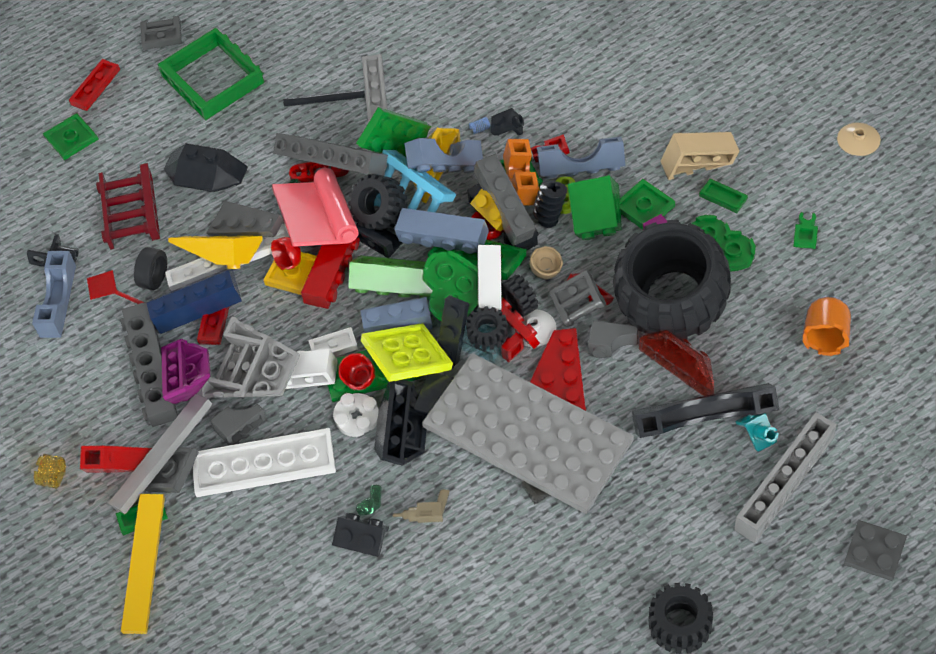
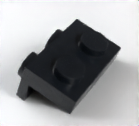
(359, 534)

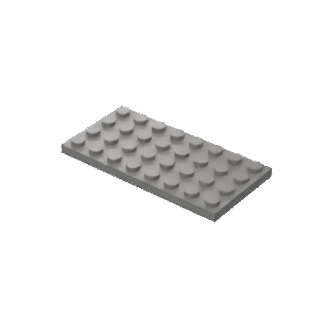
(529, 432)

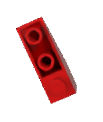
(111, 458)

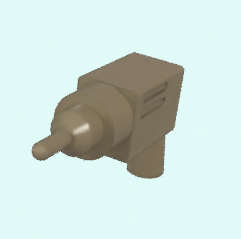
(426, 510)

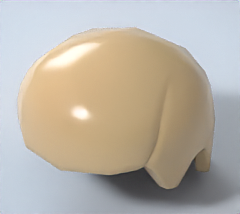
(543, 259)

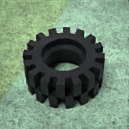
(519, 295)
(487, 317)

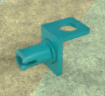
(759, 430)

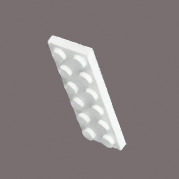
(263, 462)

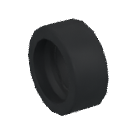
(150, 268)

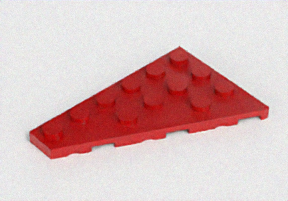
(561, 369)

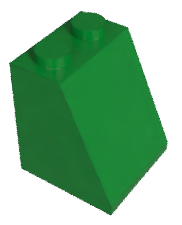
(595, 207)

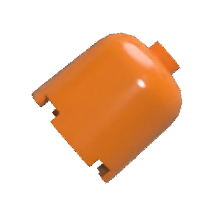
(827, 326)

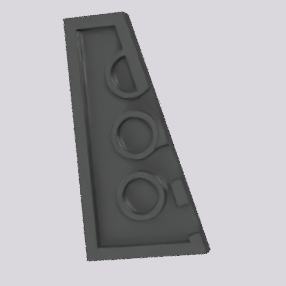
(244, 221)

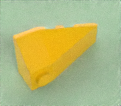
(220, 249)

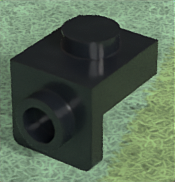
(507, 121)

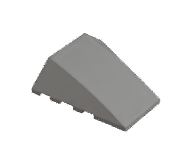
(251, 366)

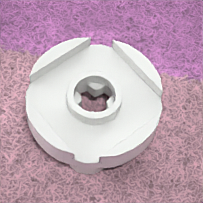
(349, 404)

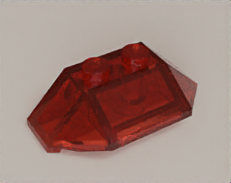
(680, 359)

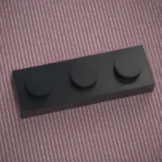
(453, 327)

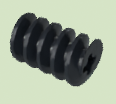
(549, 203)

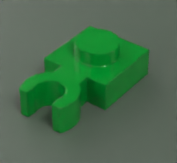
(805, 232)

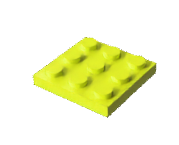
(406, 352)

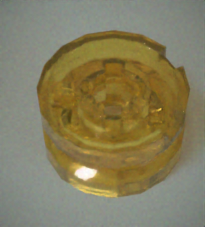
(50, 471)

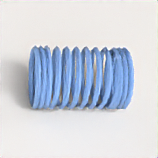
(472, 125)

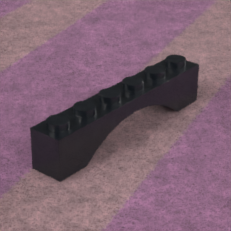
(732, 403)

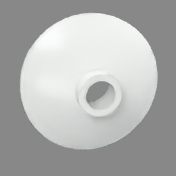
(544, 327)

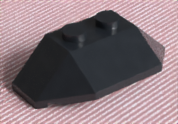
(204, 168)
(399, 428)

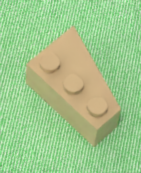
(698, 151)

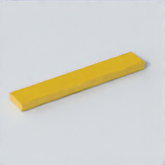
(143, 564)

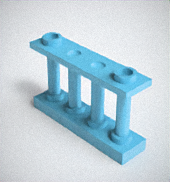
(424, 182)

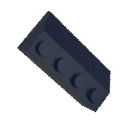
(194, 301)

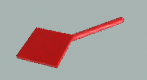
(104, 285)

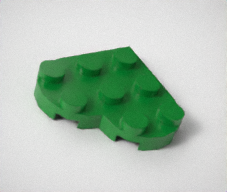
(736, 247)
(450, 275)

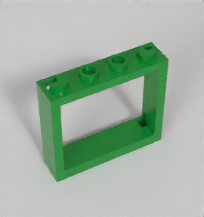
(194, 51)

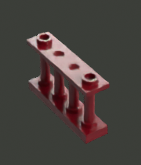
(147, 210)

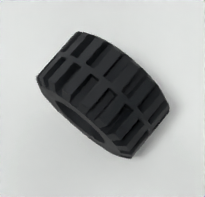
(363, 202)
(680, 636)

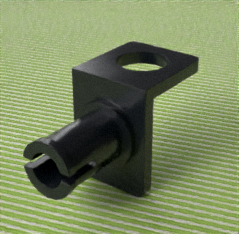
(55, 246)

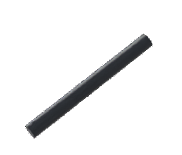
(323, 98)

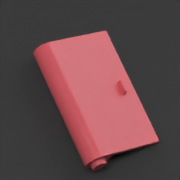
(316, 211)

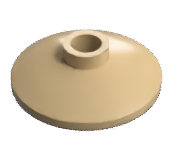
(856, 144)

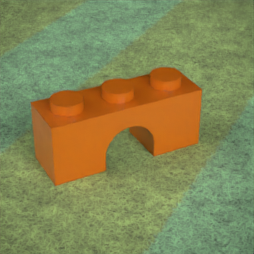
(517, 166)

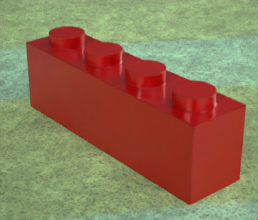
(328, 273)

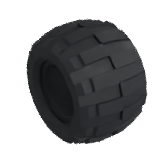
(666, 250)

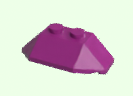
(183, 370)

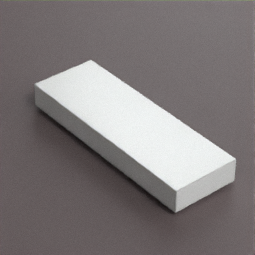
(489, 276)

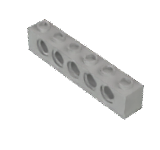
(785, 477)

